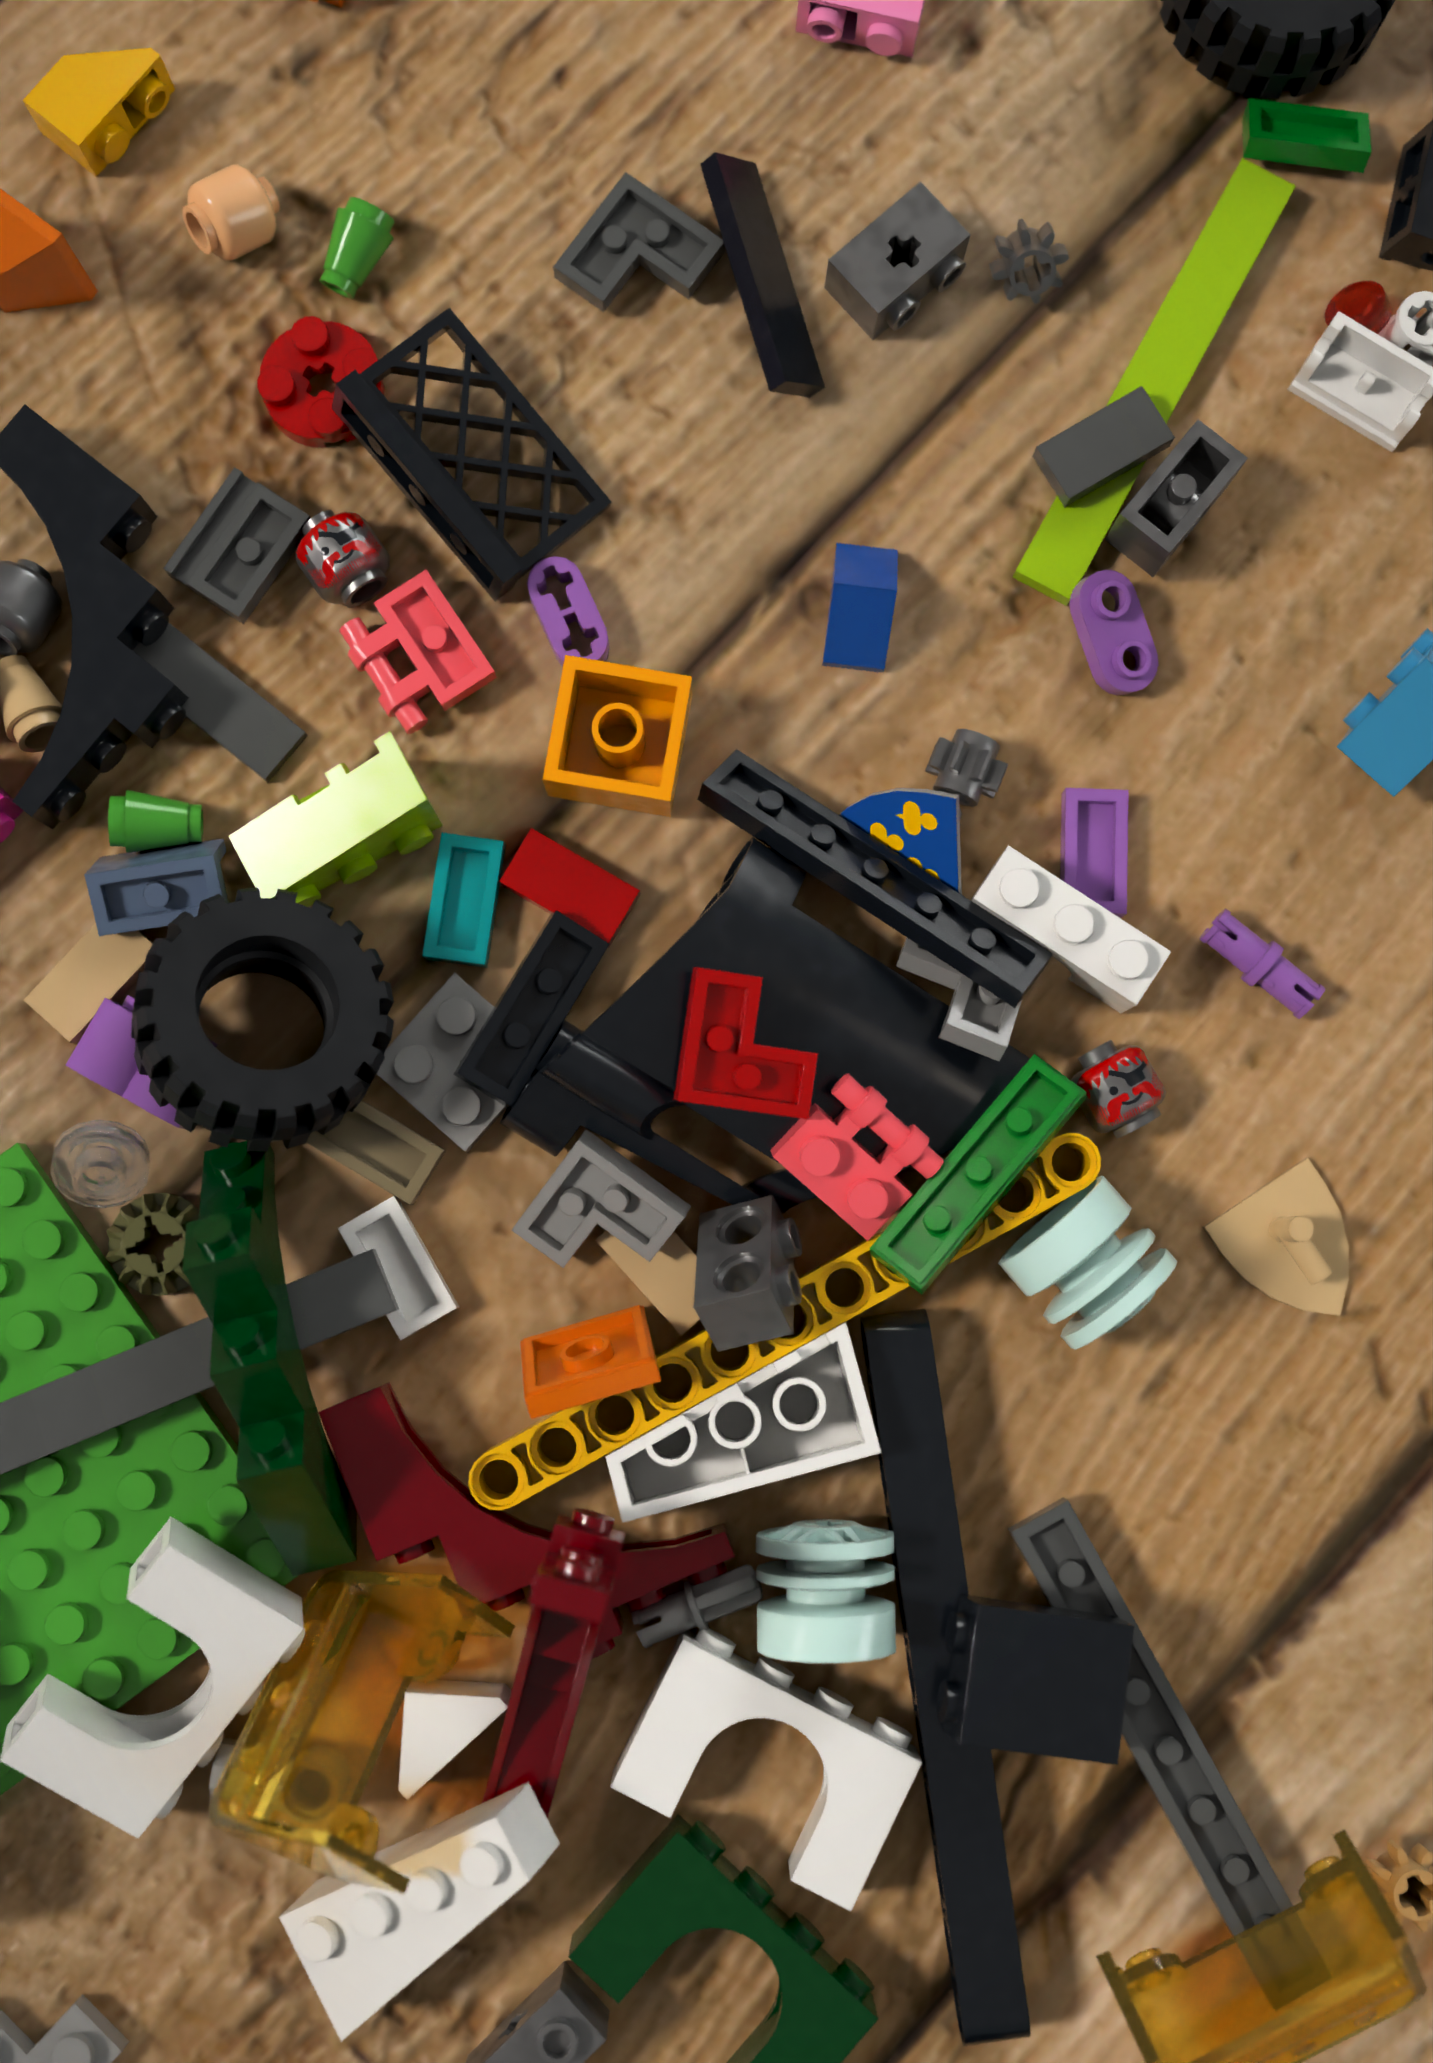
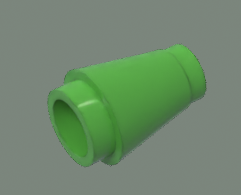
(355, 246)
(152, 822)

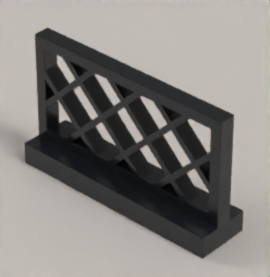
(423, 473)

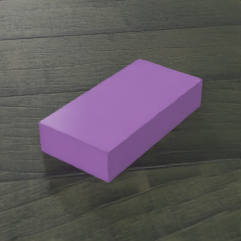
(1096, 845)

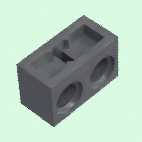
(746, 1273)

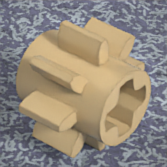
(1391, 1876)

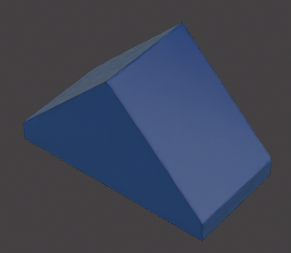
(861, 607)

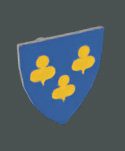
(917, 826)

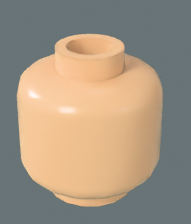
(231, 212)

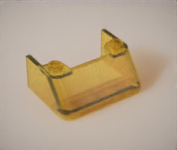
(330, 1710)
(1280, 1985)

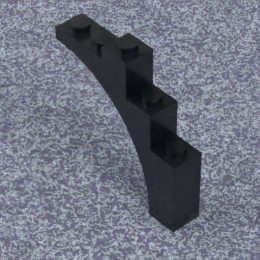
(113, 608)

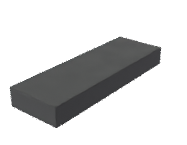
(224, 704)

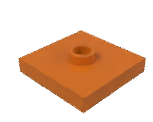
(588, 1361)

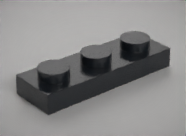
(531, 1009)

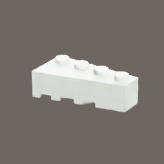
(373, 1941)

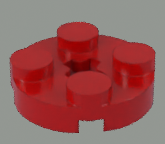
(293, 360)

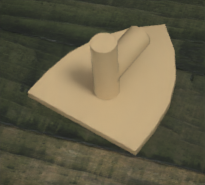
(1288, 1241)

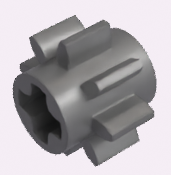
(1036, 278)
(967, 766)

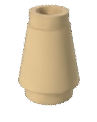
(26, 704)

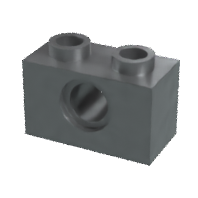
(1175, 498)

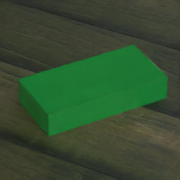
(1306, 135)

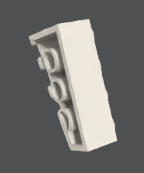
(763, 1429)

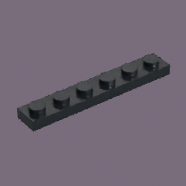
(875, 877)

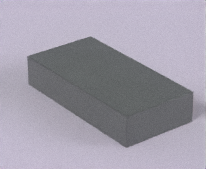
(1103, 446)

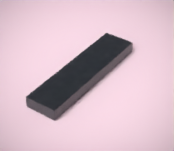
(762, 276)

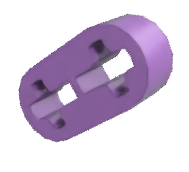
(581, 609)

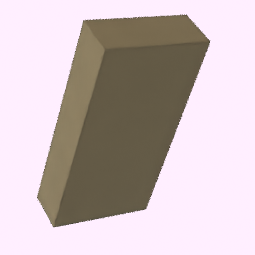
(381, 1151)

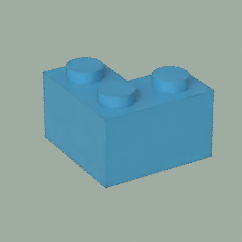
(1395, 733)

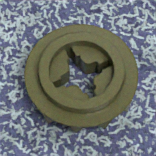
(133, 1227)

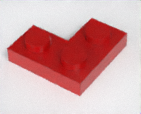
(722, 1063)

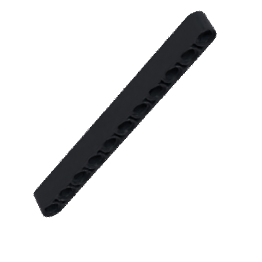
(929, 1583)

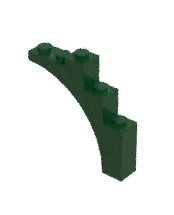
(258, 1363)

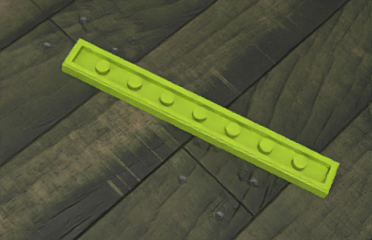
(1164, 366)

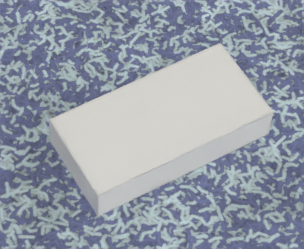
(407, 1265)

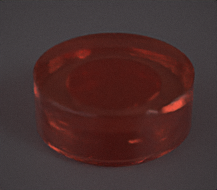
(1362, 302)

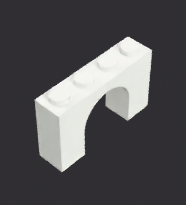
(863, 1763)
(137, 1764)

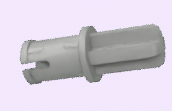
(699, 1605)

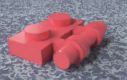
(434, 641)
(842, 1170)

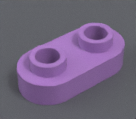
(1110, 633)

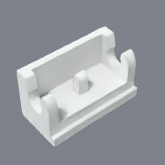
(1365, 382)

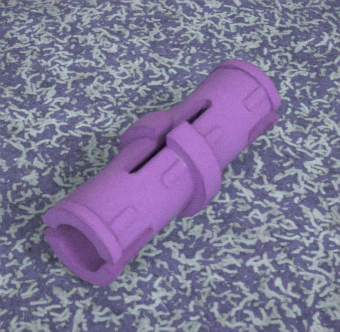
(1262, 963)

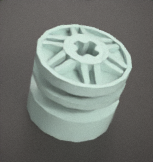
(1088, 1264)
(825, 1600)

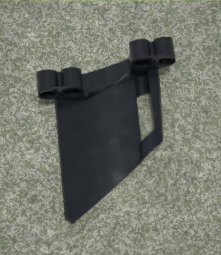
(813, 999)

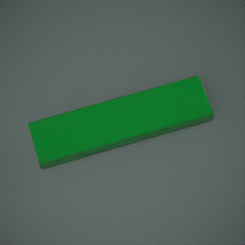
(977, 1174)

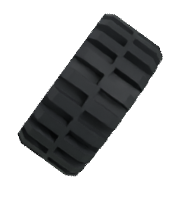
(1274, 41)
(278, 941)

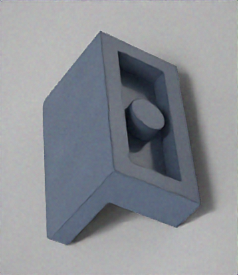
(154, 885)

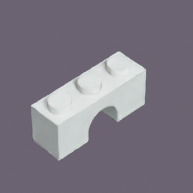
(1093, 943)

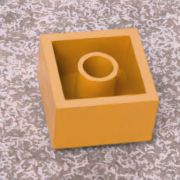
(617, 735)

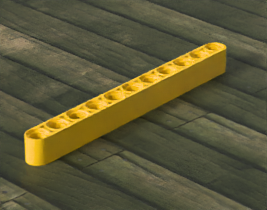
(651, 1409)

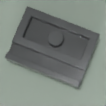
(238, 546)

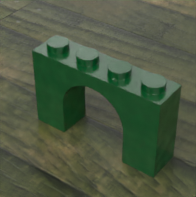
(689, 1887)

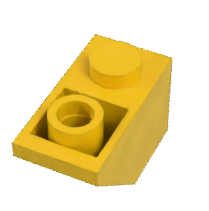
(99, 102)

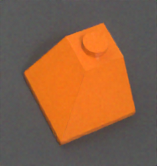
(37, 262)

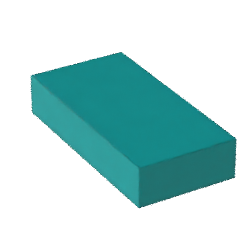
(464, 900)

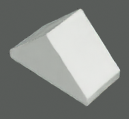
(441, 1722)

